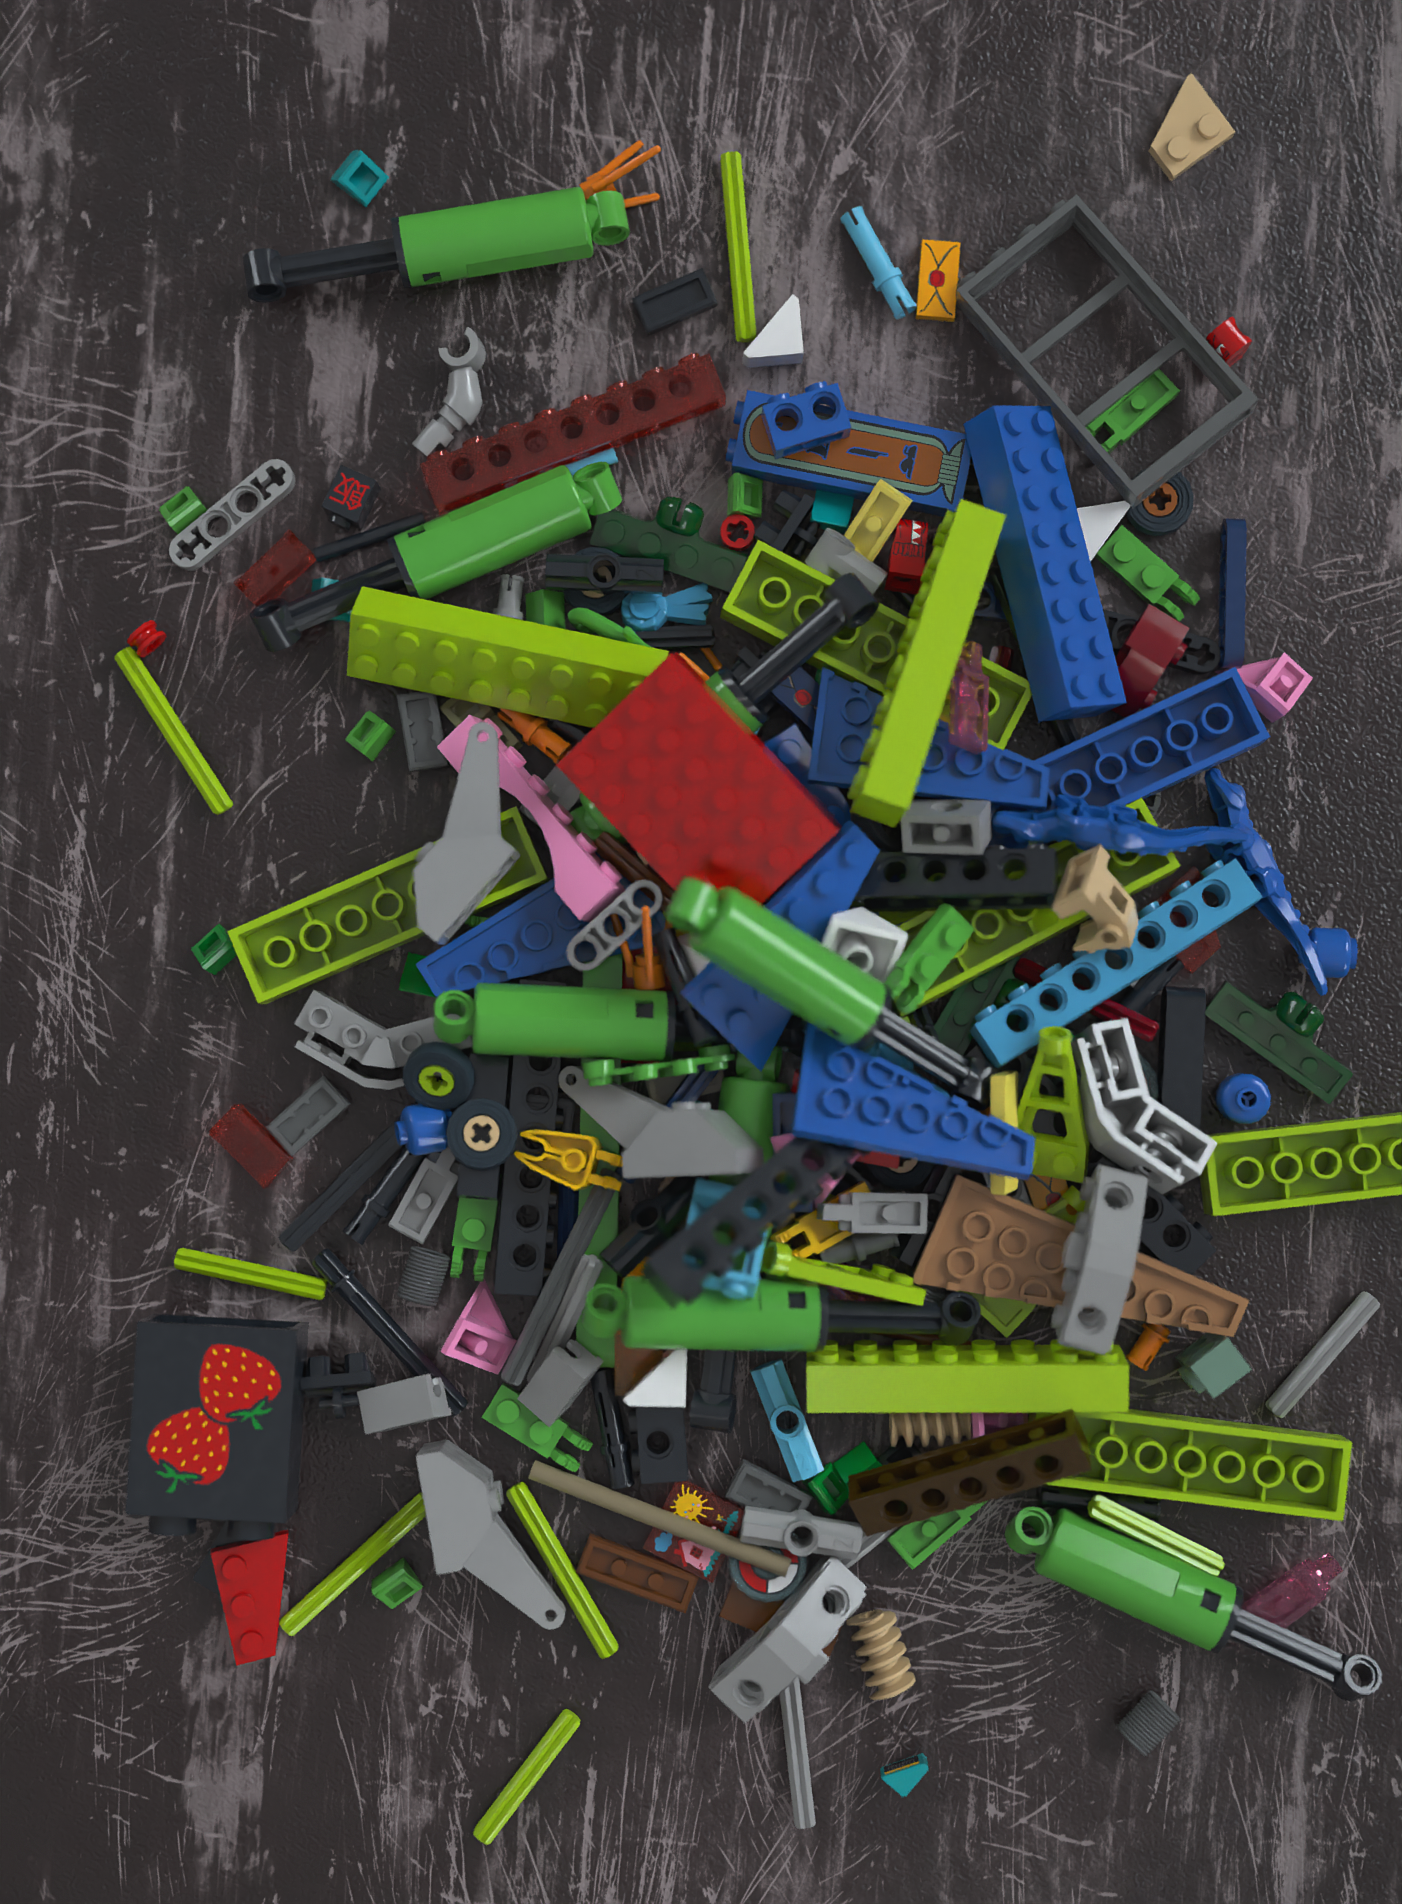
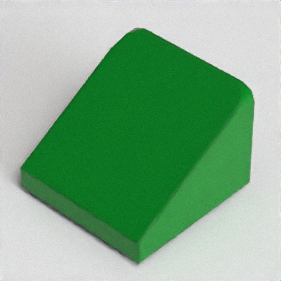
(412, 979)

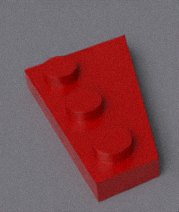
(251, 1593)

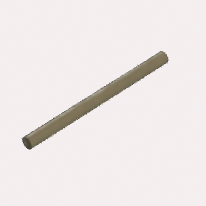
(660, 1518)

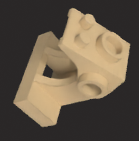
(1098, 896)

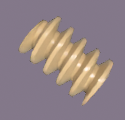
(927, 1425)
(883, 1652)

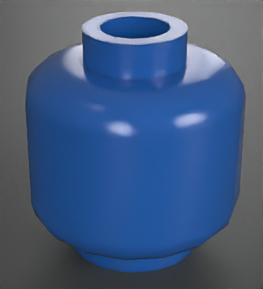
(1335, 951)
(1231, 1092)
(422, 1129)

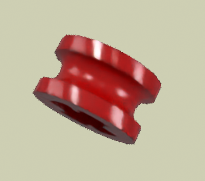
(734, 521)
(146, 638)

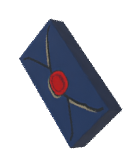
(799, 697)

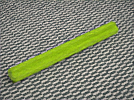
(738, 246)
(173, 730)
(354, 1566)
(562, 1570)

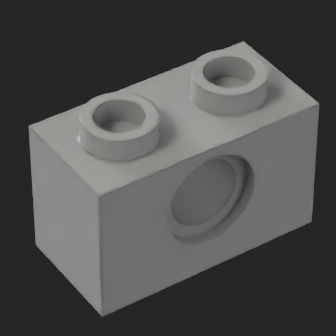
(947, 826)

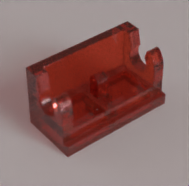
(275, 569)
(251, 1145)

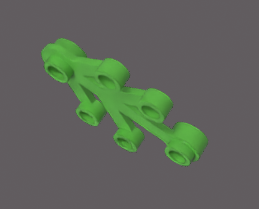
(712, 1057)

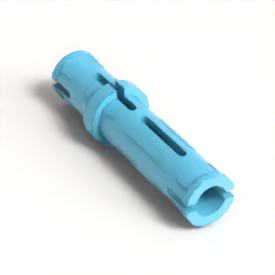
(879, 264)

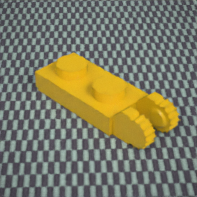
(817, 1232)

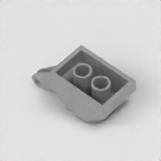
(471, 855)
(663, 1139)
(470, 1534)

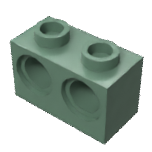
(1211, 1364)

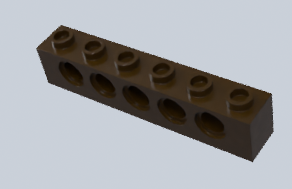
(969, 1473)

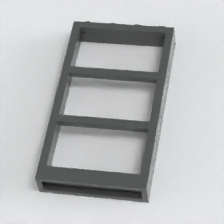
(1130, 276)

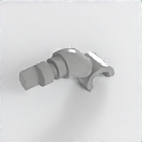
(462, 398)

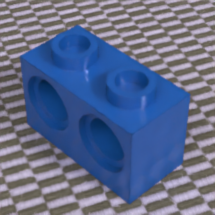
(809, 430)

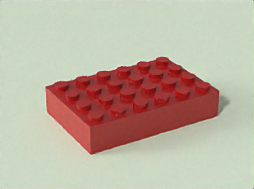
(697, 787)

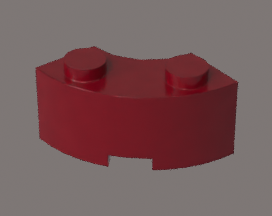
(1145, 655)

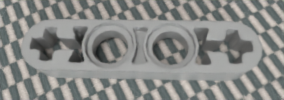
(227, 509)

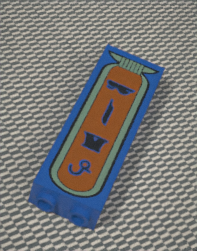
(913, 458)

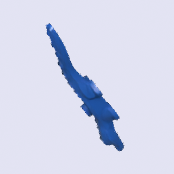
(1112, 827)
(1258, 862)

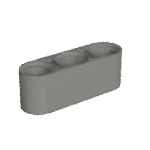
(596, 932)

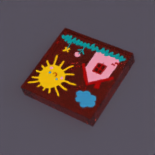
(704, 1508)

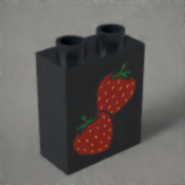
(216, 1423)

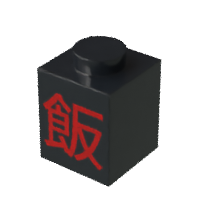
(350, 499)

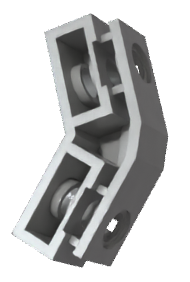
(362, 1039)
(1125, 1119)
(1100, 1259)
(790, 1640)

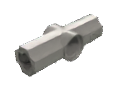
(827, 1535)

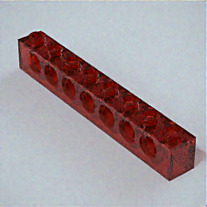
(596, 437)

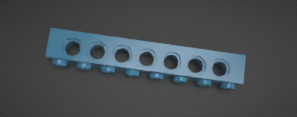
(1235, 895)

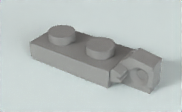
(426, 1196)
(878, 1212)

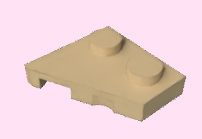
(1189, 130)

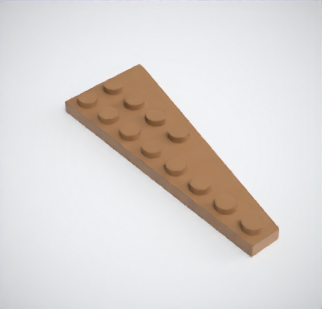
(1016, 1250)

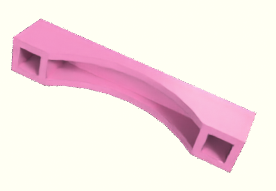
(579, 873)

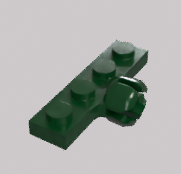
(670, 540)
(972, 998)
(1281, 1037)

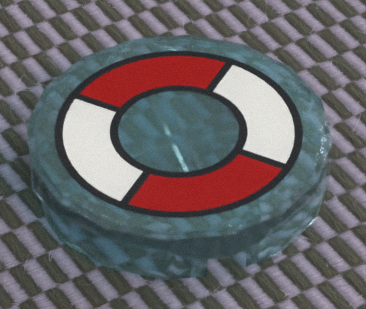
(764, 1585)

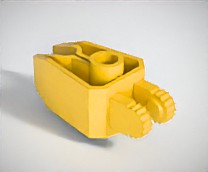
(577, 1161)

